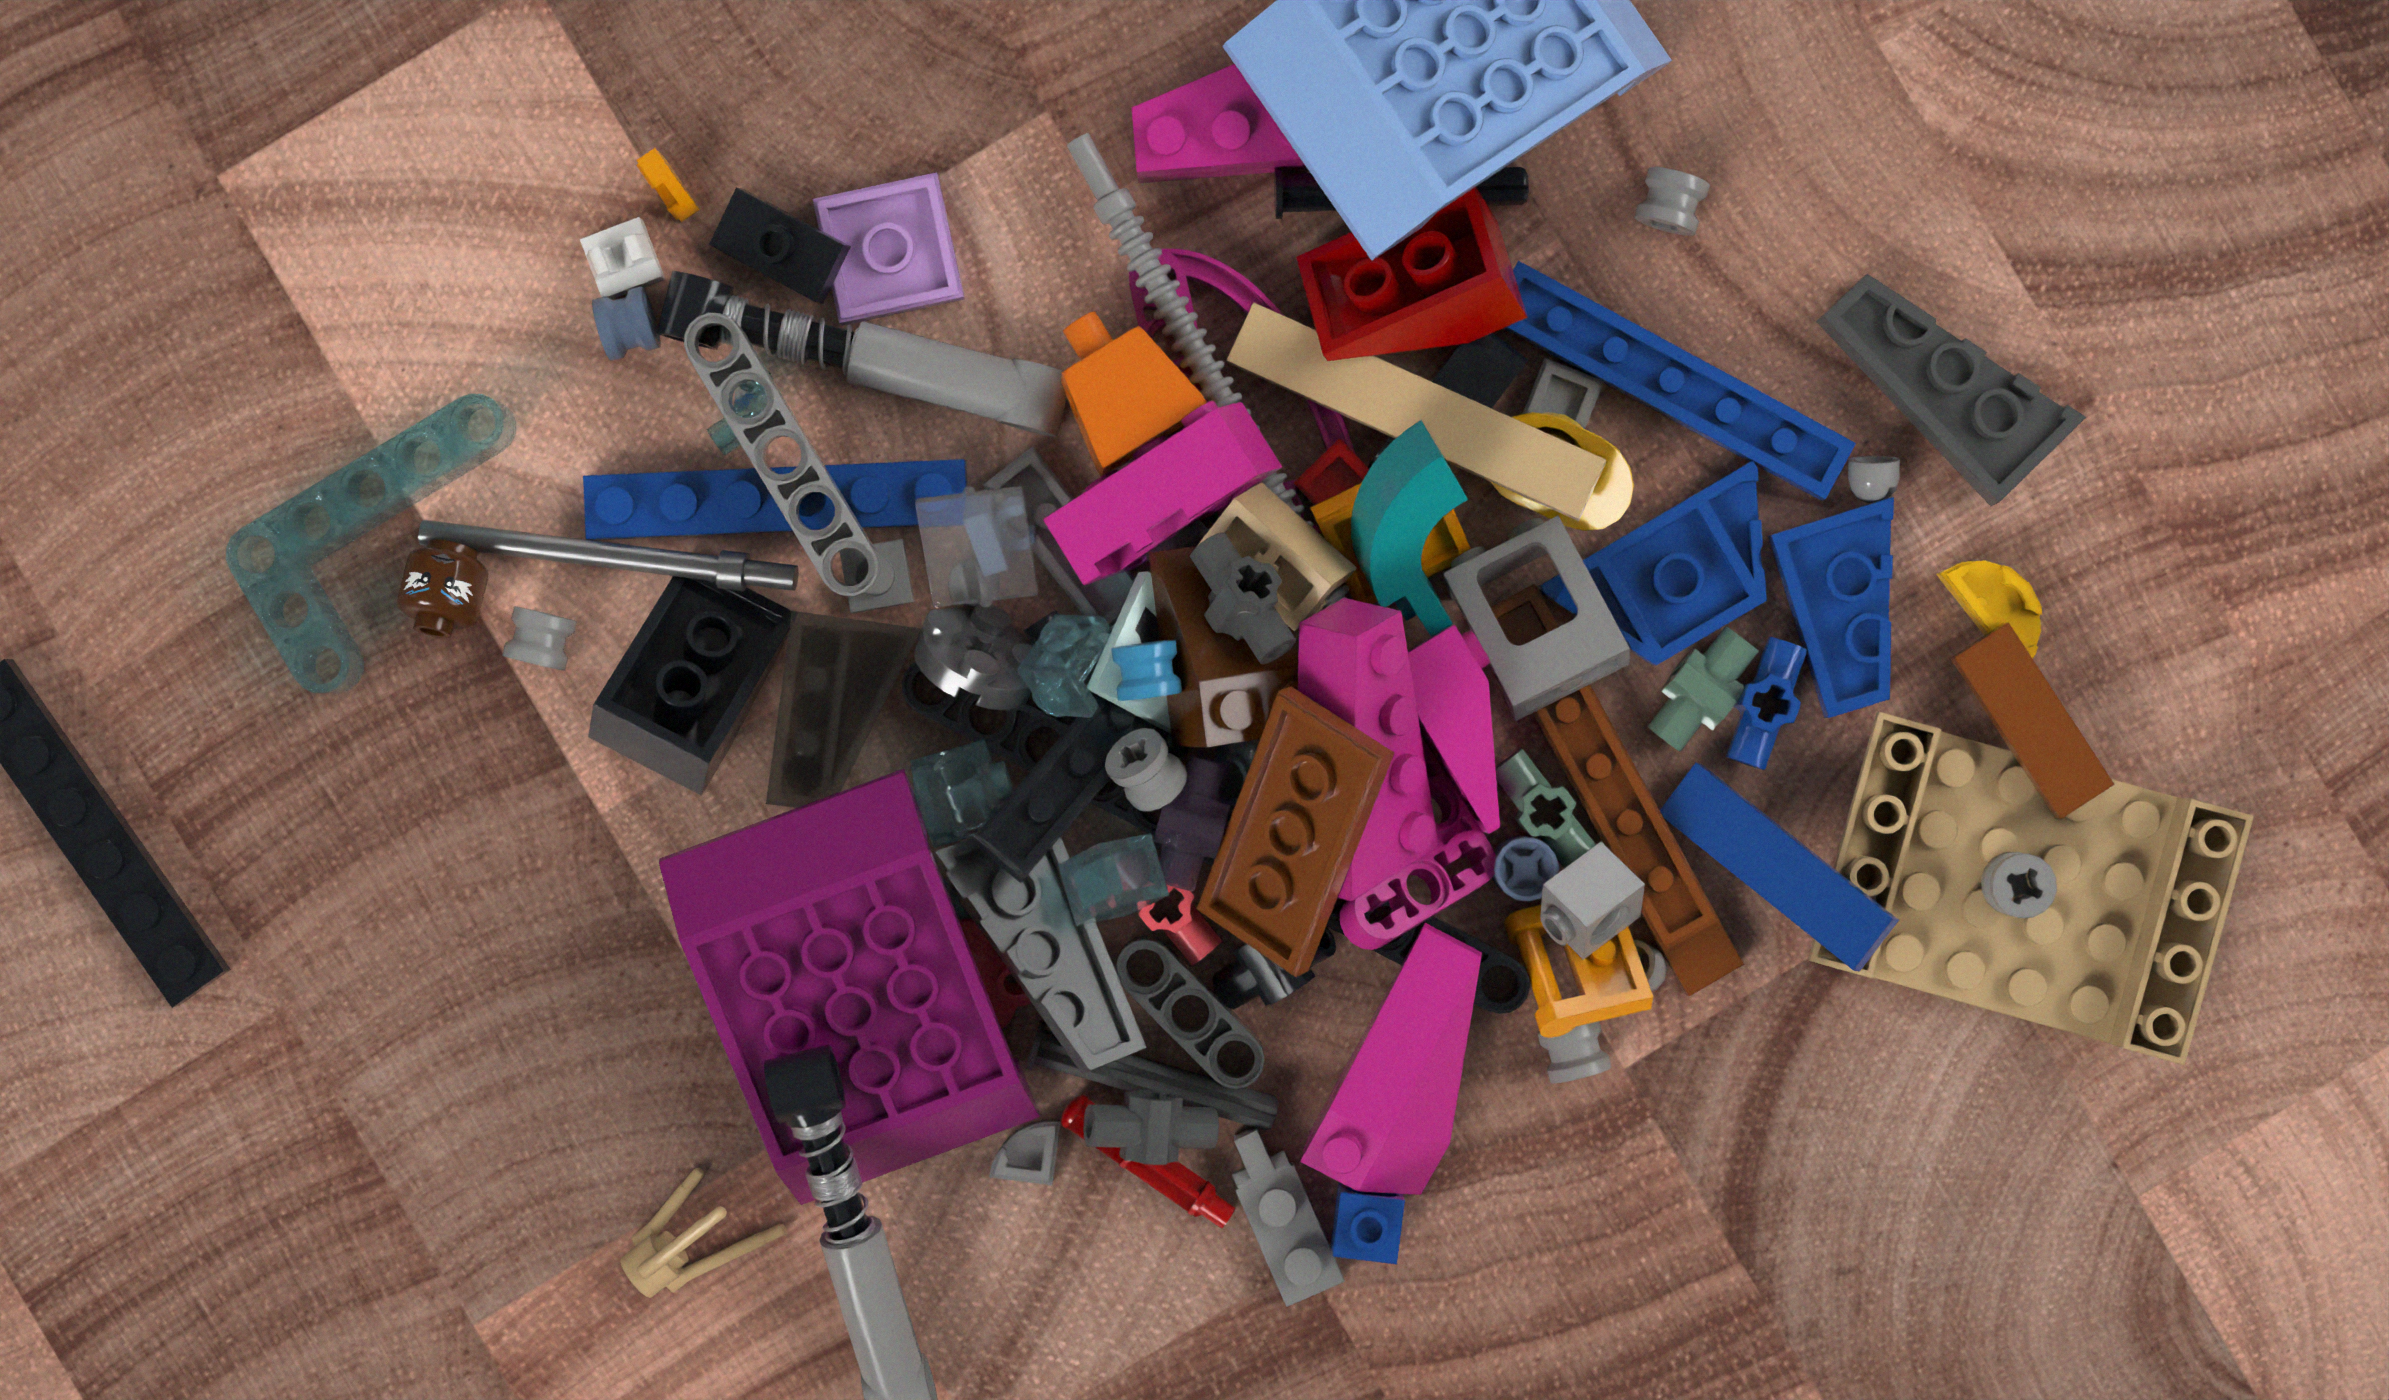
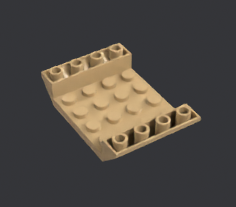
(2133, 907)

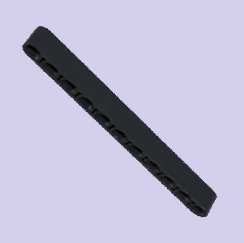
(1012, 744)

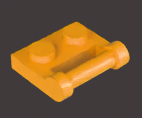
(1607, 980)

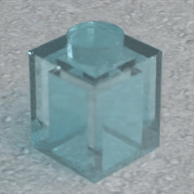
(1113, 879)

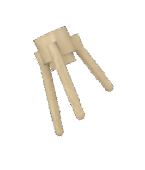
(660, 1258)

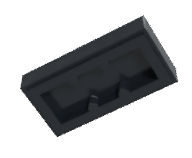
(779, 245)

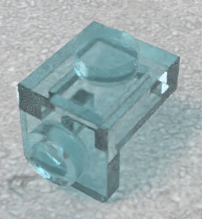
(1062, 662)

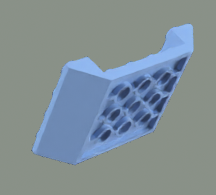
(1432, 97)

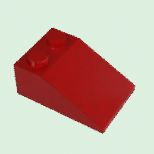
(1423, 293)

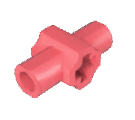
(1188, 932)

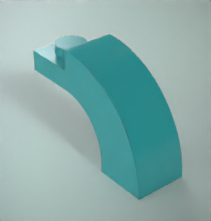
(1392, 518)

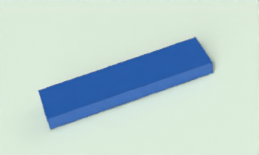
(1778, 867)

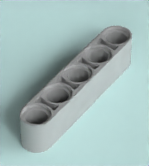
(755, 436)

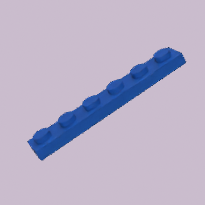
(1679, 384)
(741, 503)

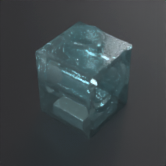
(959, 791)

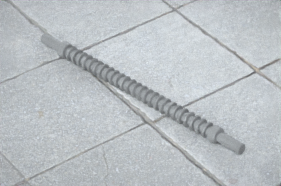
(1116, 208)

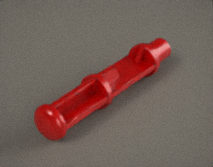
(1171, 1180)

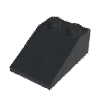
(690, 679)

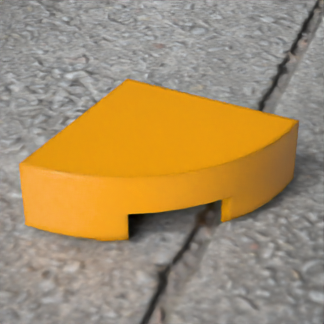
(667, 184)

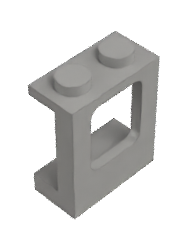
(1558, 660)

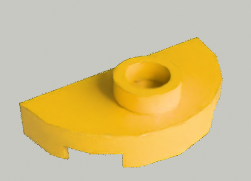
(1996, 596)

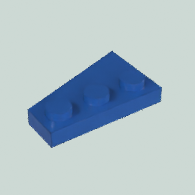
(1839, 599)

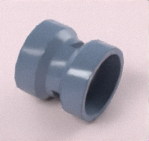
(1528, 871)

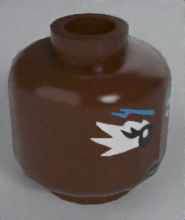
(442, 588)

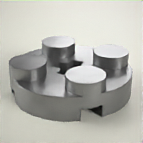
(974, 653)

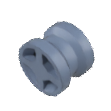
(626, 323)

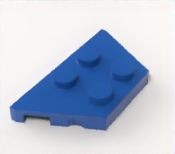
(1682, 569)

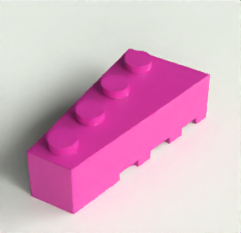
(1360, 670)

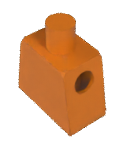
(1123, 391)

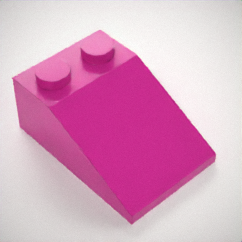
(1457, 717)

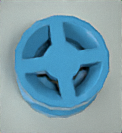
(1146, 670)

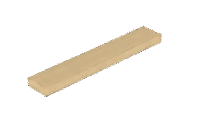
(1396, 399)

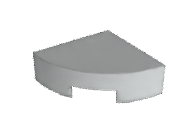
(1029, 1154)

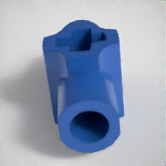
(1779, 670)

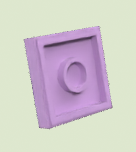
(898, 248)

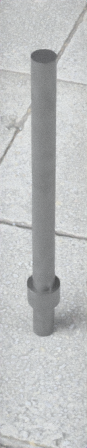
(729, 569)

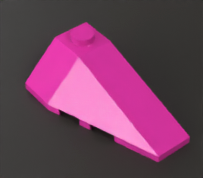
(1403, 1081)

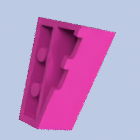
(1209, 132)
(1162, 491)

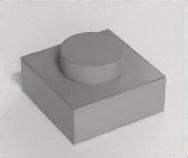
(893, 583)

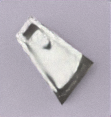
(830, 700)

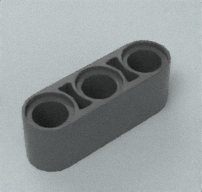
(1199, 1042)

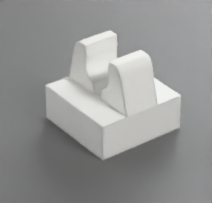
(622, 258)

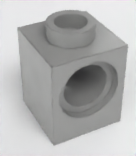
(1591, 901)

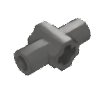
(1243, 598)
(1151, 1127)

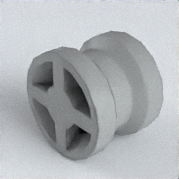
(1672, 201)
(539, 638)
(1146, 769)
(2006, 879)
(1575, 1054)

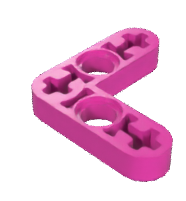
(1457, 838)

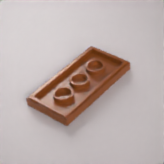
(1294, 830)

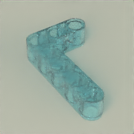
(348, 521)

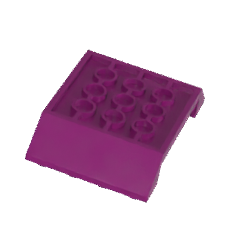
(847, 940)

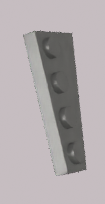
(1962, 402)
(1051, 958)

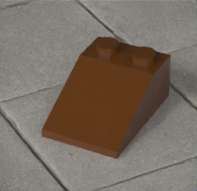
(1222, 681)

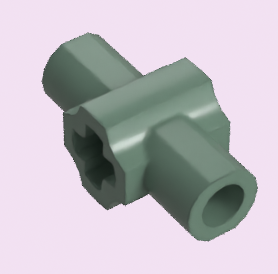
(1703, 688)
(1522, 784)

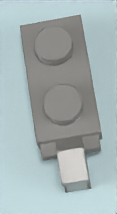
(1284, 1221)

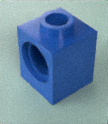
(1367, 1225)

